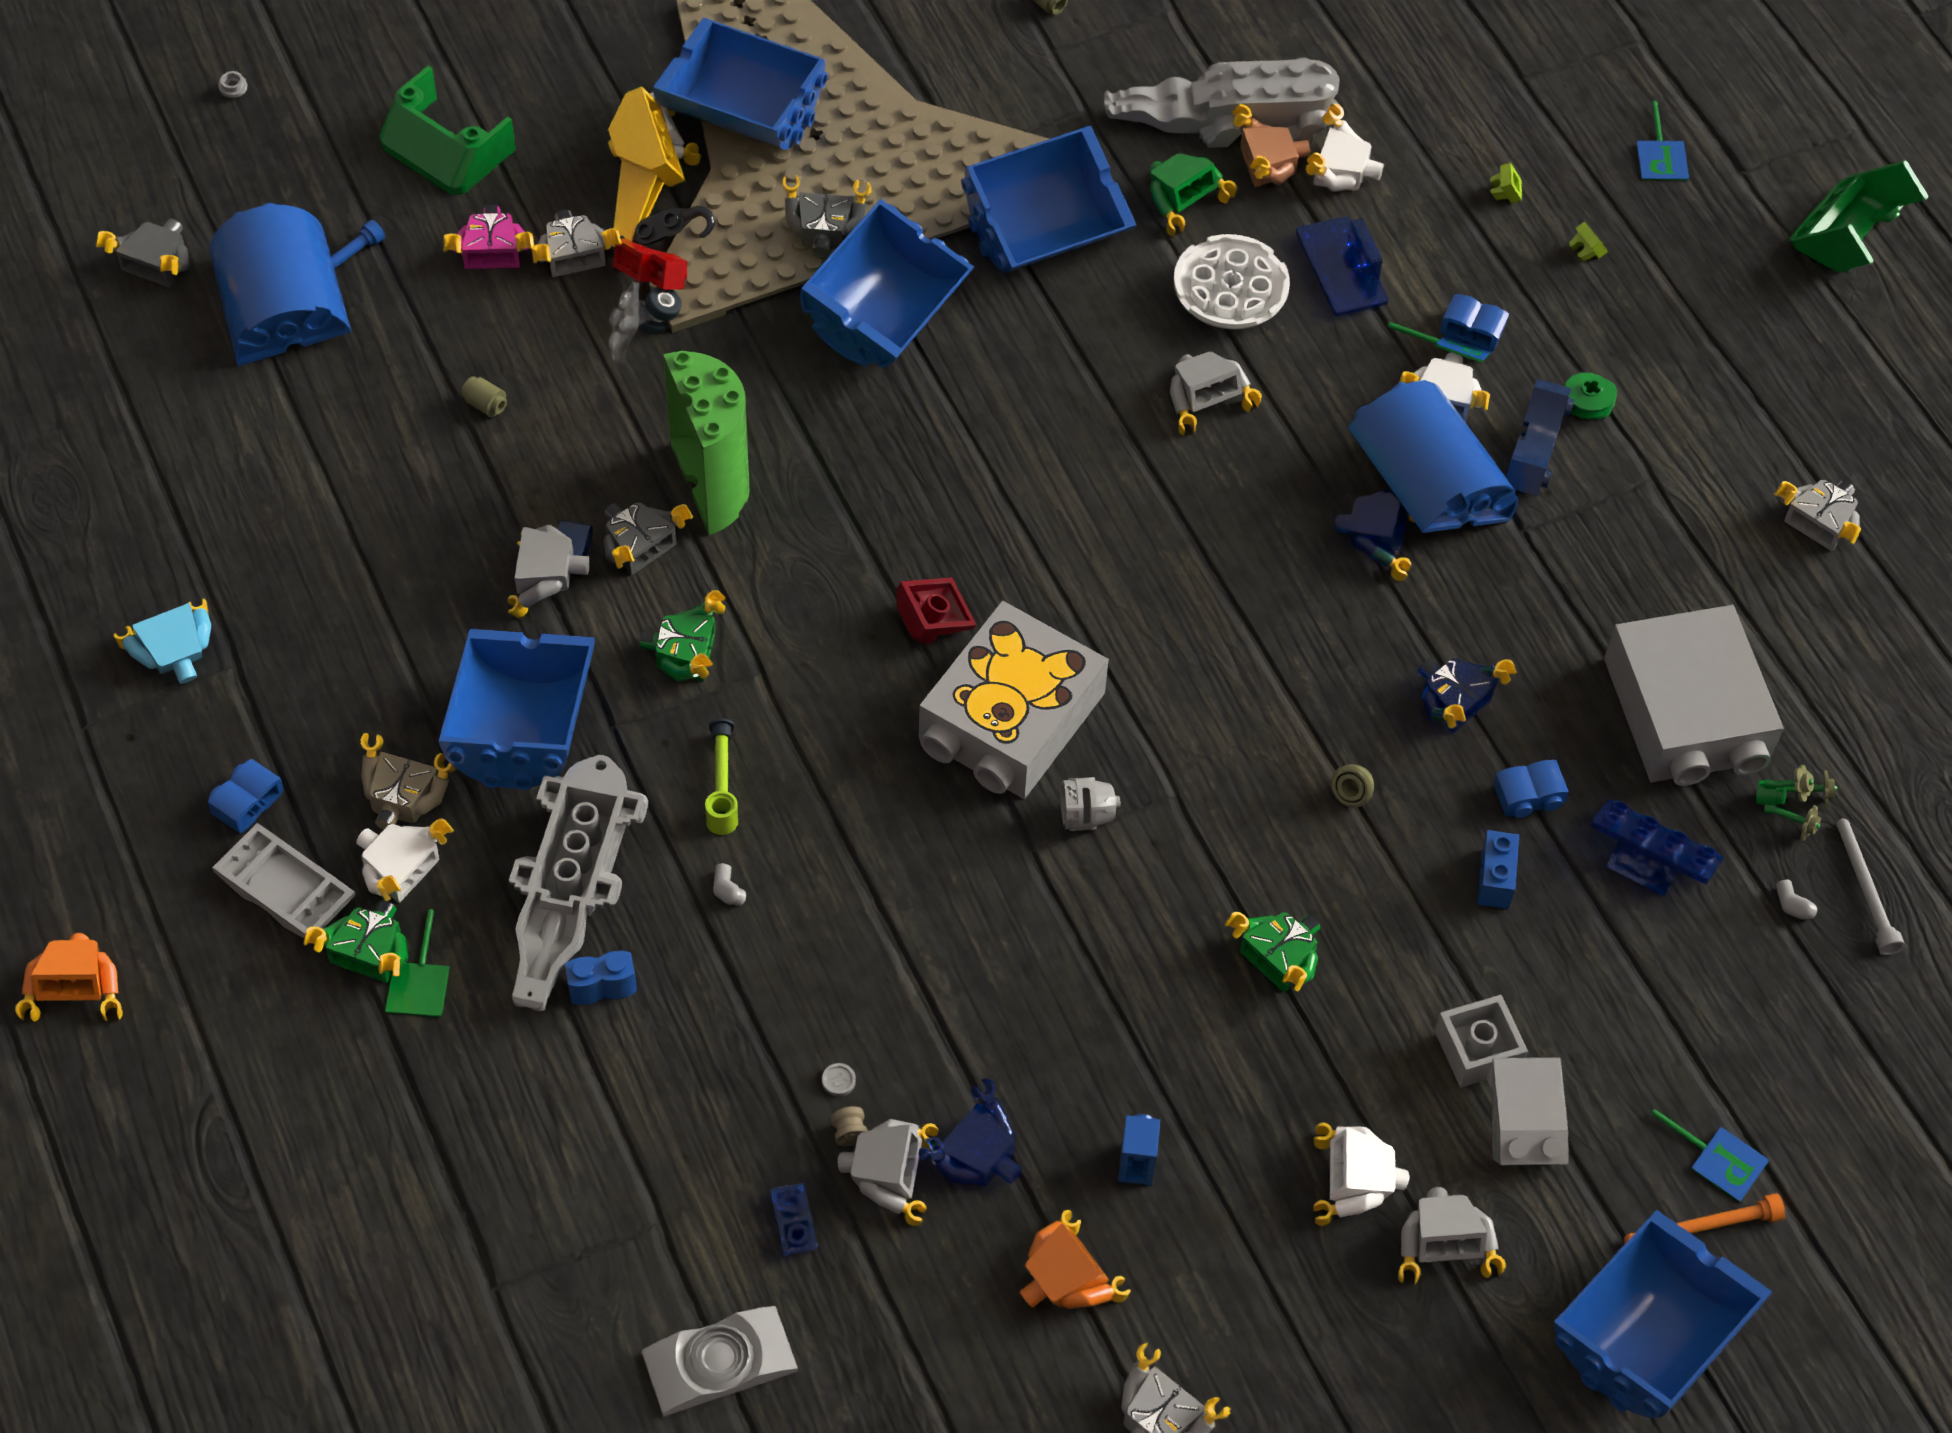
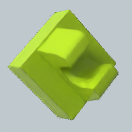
(1507, 184)
(1591, 243)

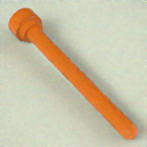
(1769, 1208)

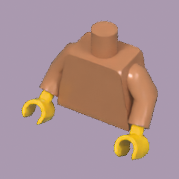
(1268, 149)

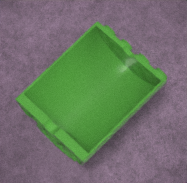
(709, 434)

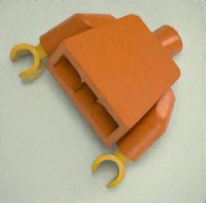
(70, 972)
(1067, 1270)

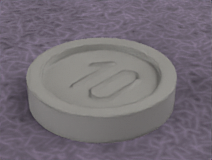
(838, 1079)

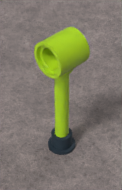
(721, 799)

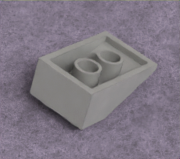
(1528, 1111)

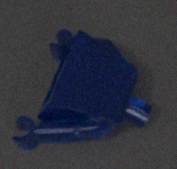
(977, 1145)

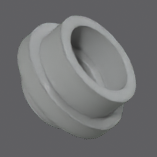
(232, 84)

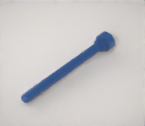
(370, 234)

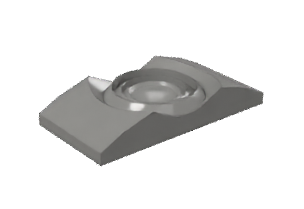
(282, 881)
(718, 1359)

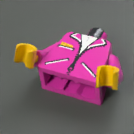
(489, 240)

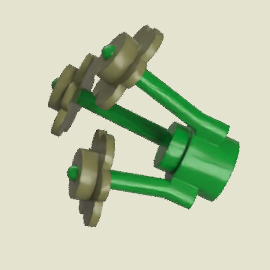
(1773, 793)

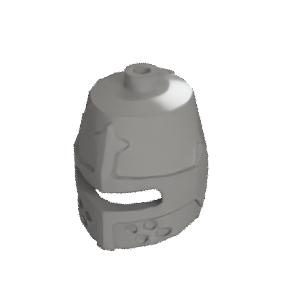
(1087, 803)

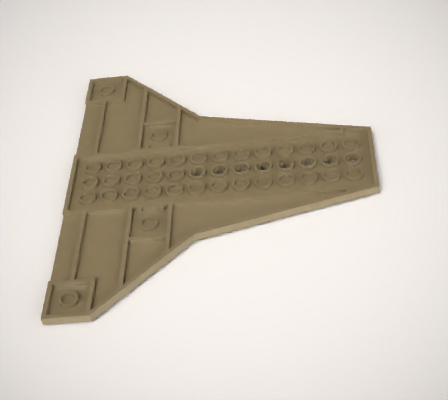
(866, 133)

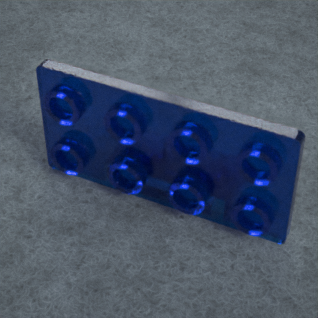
(1345, 263)
(1651, 851)

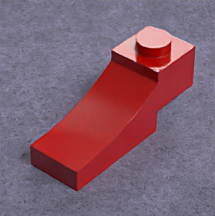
(650, 265)

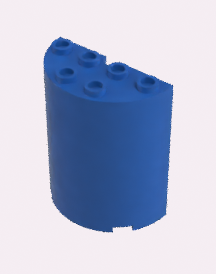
(743, 84)
(1044, 200)
(276, 281)
(881, 287)
(1432, 459)
(515, 706)
(1656, 1318)

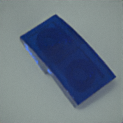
(793, 1219)

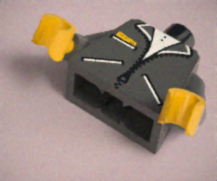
(823, 218)
(640, 534)

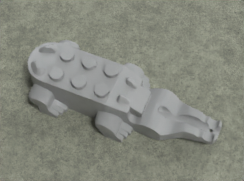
(1276, 92)
(570, 870)

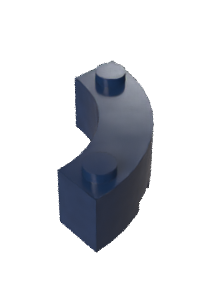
(1534, 448)

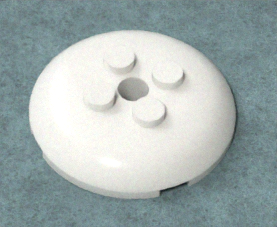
(1235, 261)

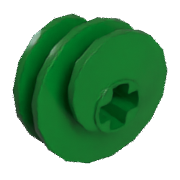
(1592, 396)

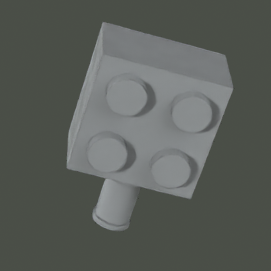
(1476, 1035)

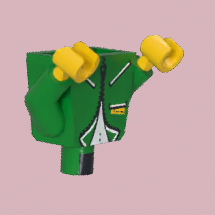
(1182, 182)
(686, 640)
(364, 942)
(1279, 946)

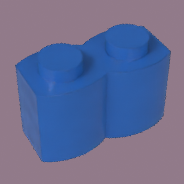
(1474, 322)
(1531, 788)
(245, 795)
(601, 977)

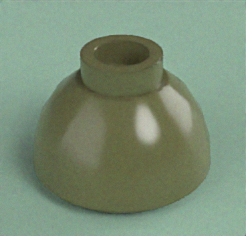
(1352, 785)

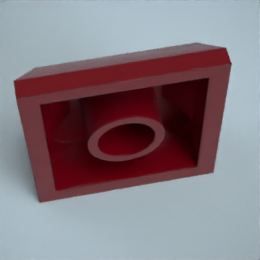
(932, 608)

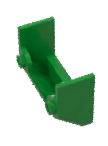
(433, 151)
(1851, 209)

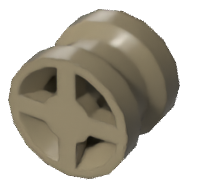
(848, 1125)

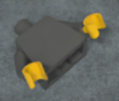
(149, 251)

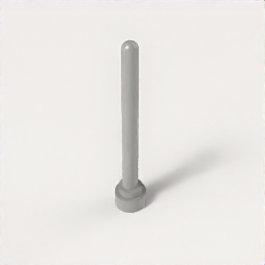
(1888, 939)

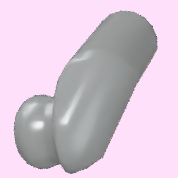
(725, 889)
(1794, 904)

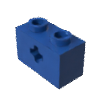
(1498, 869)
(1139, 1149)

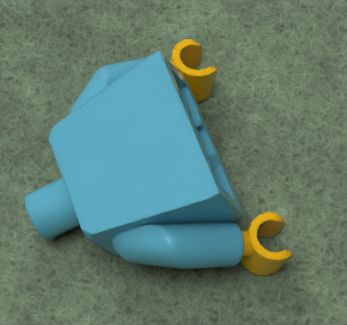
(170, 640)

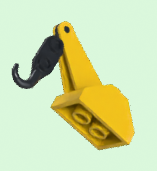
(648, 163)

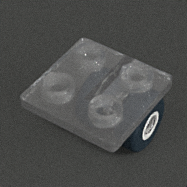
(648, 315)

